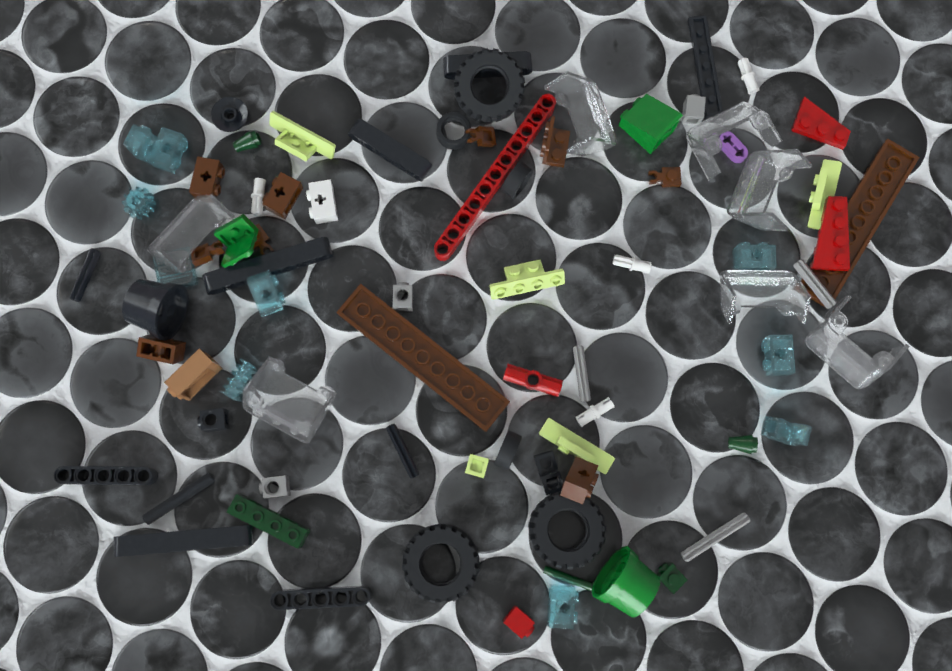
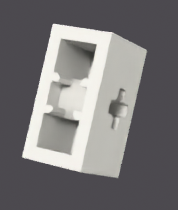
(322, 191)

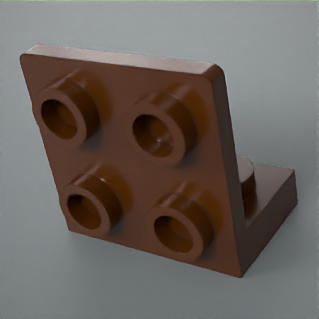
(554, 145)

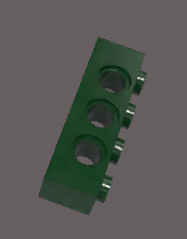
(268, 521)

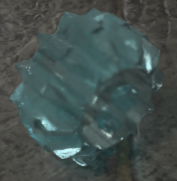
(132, 206)

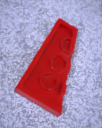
(833, 237)

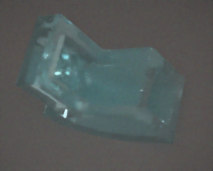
(786, 432)

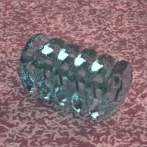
(239, 381)

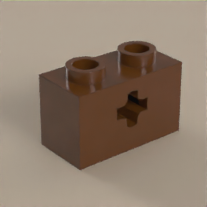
(203, 171)
(281, 204)
(166, 351)
(579, 480)

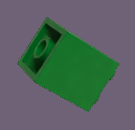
(649, 122)

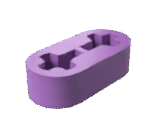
(732, 147)

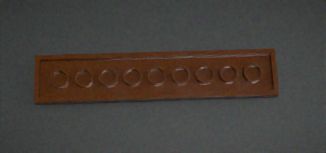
(868, 208)
(423, 357)

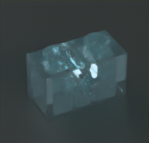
(140, 142)
(168, 150)
(763, 251)
(265, 303)
(782, 346)
(557, 595)

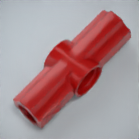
(545, 383)

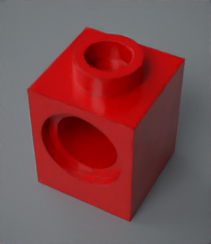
(519, 622)

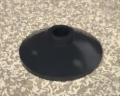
(224, 108)

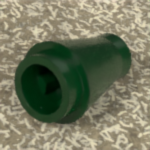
(248, 141)
(744, 443)

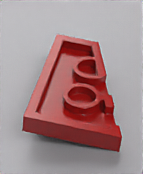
(819, 125)

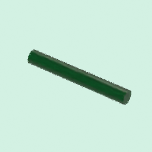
(568, 578)

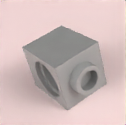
(693, 109)
(403, 305)
(284, 487)

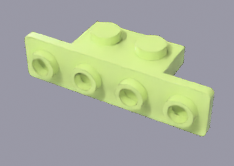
(298, 139)
(826, 186)
(526, 278)
(575, 445)

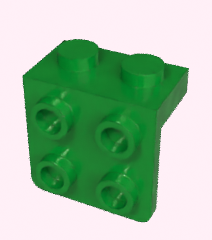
(239, 238)

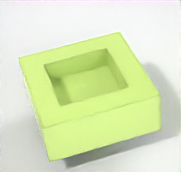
(476, 466)

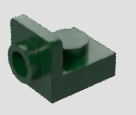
(671, 577)

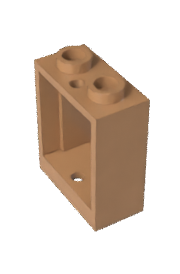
(192, 375)

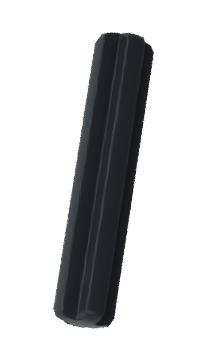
(85, 275)
(402, 451)

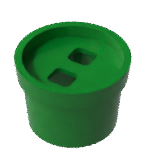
(626, 583)

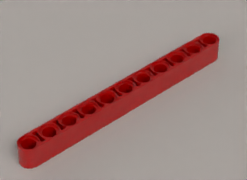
(498, 168)

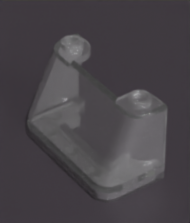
(286, 401)

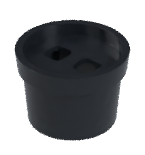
(156, 307)

